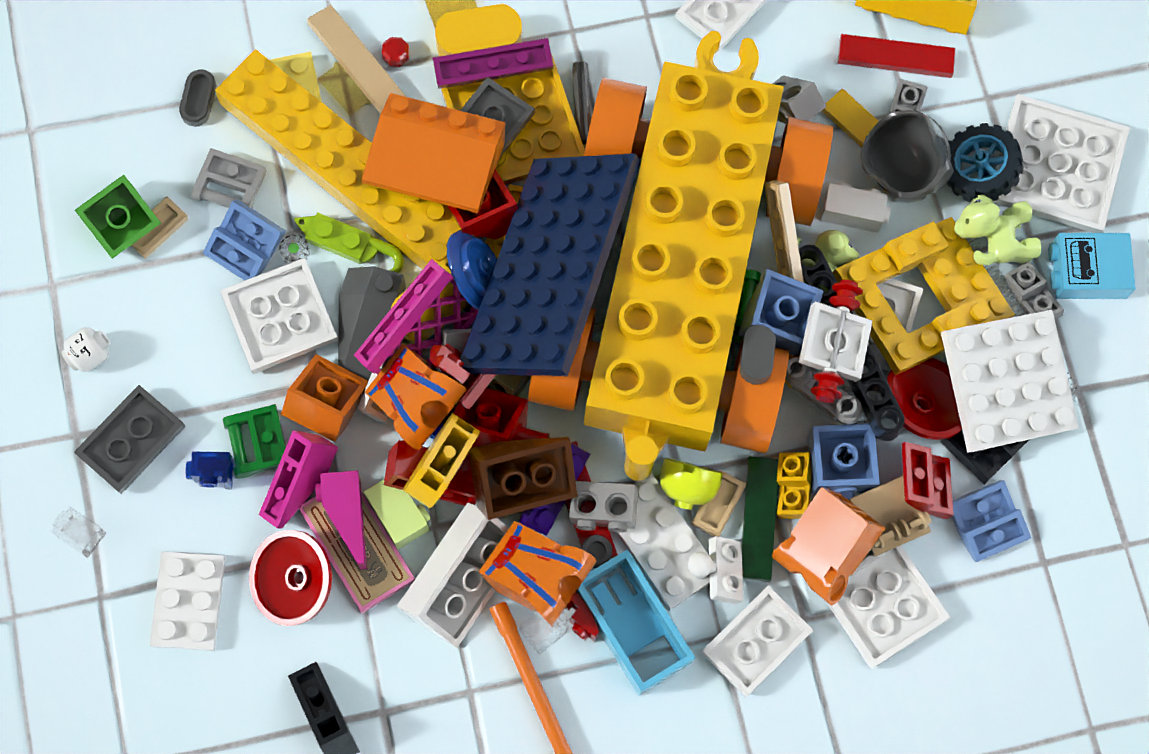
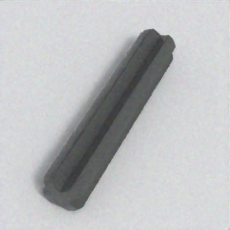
(581, 98)

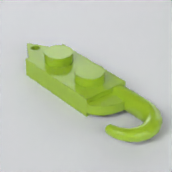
(346, 240)

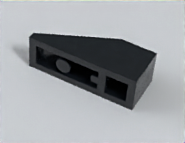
(322, 711)

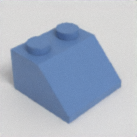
(782, 307)

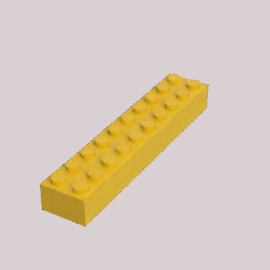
(332, 157)

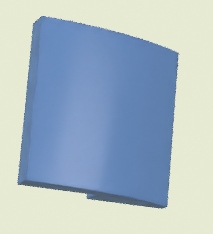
(244, 241)
(989, 521)

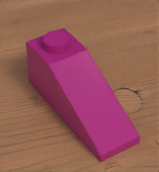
(296, 476)
(343, 504)

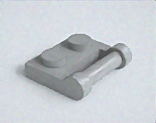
(231, 173)

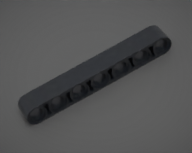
(873, 380)

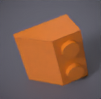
(324, 397)

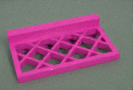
(406, 318)

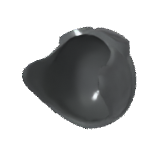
(907, 156)

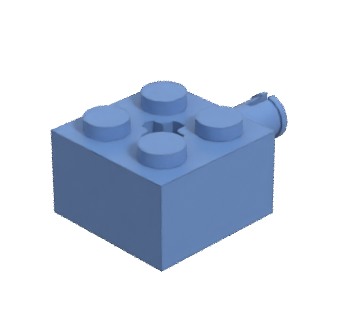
(856, 446)

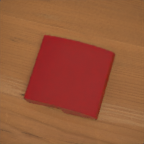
(927, 481)

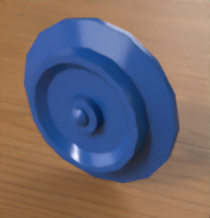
(470, 265)

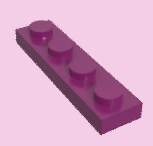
(493, 63)

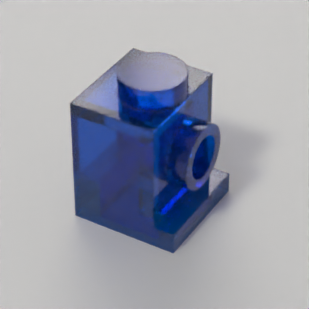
(210, 469)

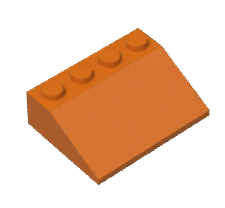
(434, 152)

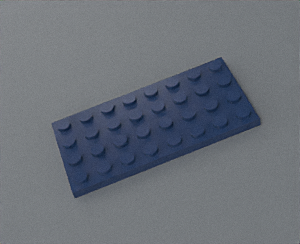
(550, 266)

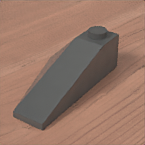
(362, 306)

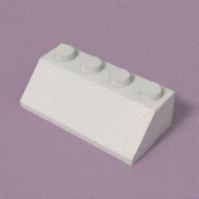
(449, 587)

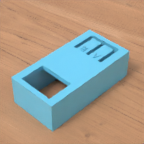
(635, 621)

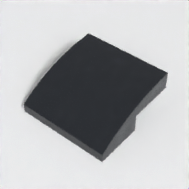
(985, 462)

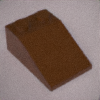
(522, 475)

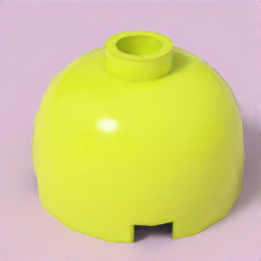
(689, 483)

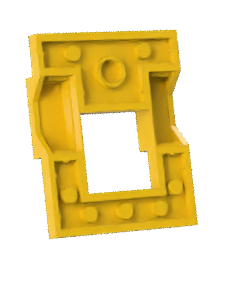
(952, 274)

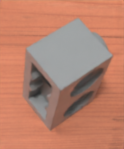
(799, 99)
(605, 497)

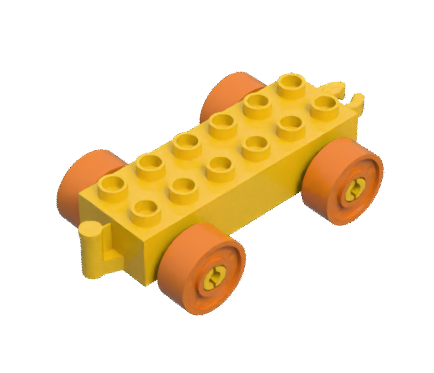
(687, 257)

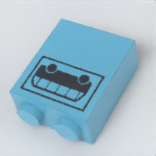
(1092, 266)

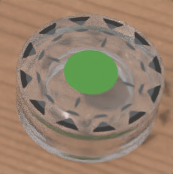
(293, 248)

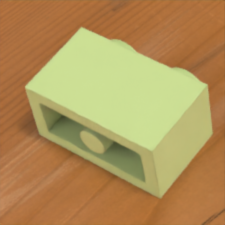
(397, 513)

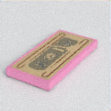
(385, 566)

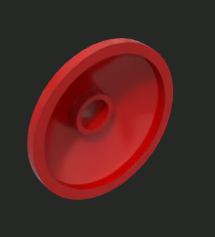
(931, 389)
(277, 577)

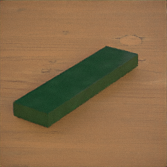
(759, 518)

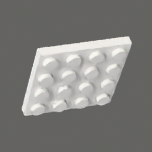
(1067, 163)
(1009, 380)

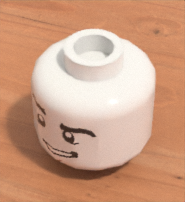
(86, 349)

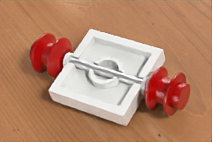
(836, 341)

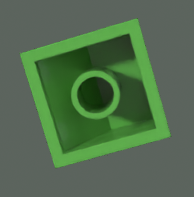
(117, 216)

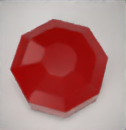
(395, 51)

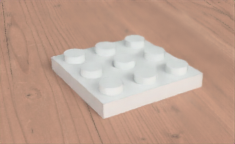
(279, 315)
(887, 606)

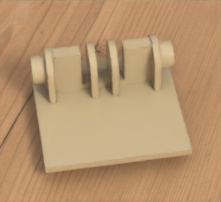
(889, 508)

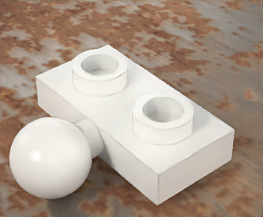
(725, 569)

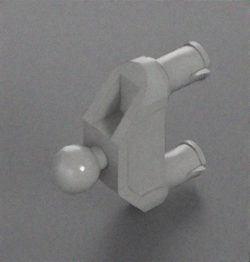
(844, 410)

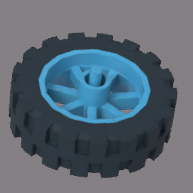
(984, 137)

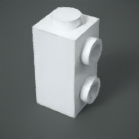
(855, 207)

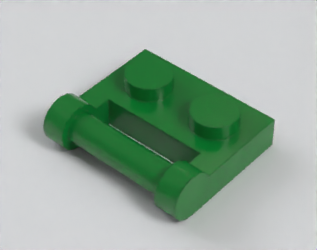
(751, 279)
(266, 440)

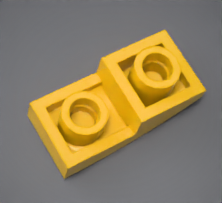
(795, 484)

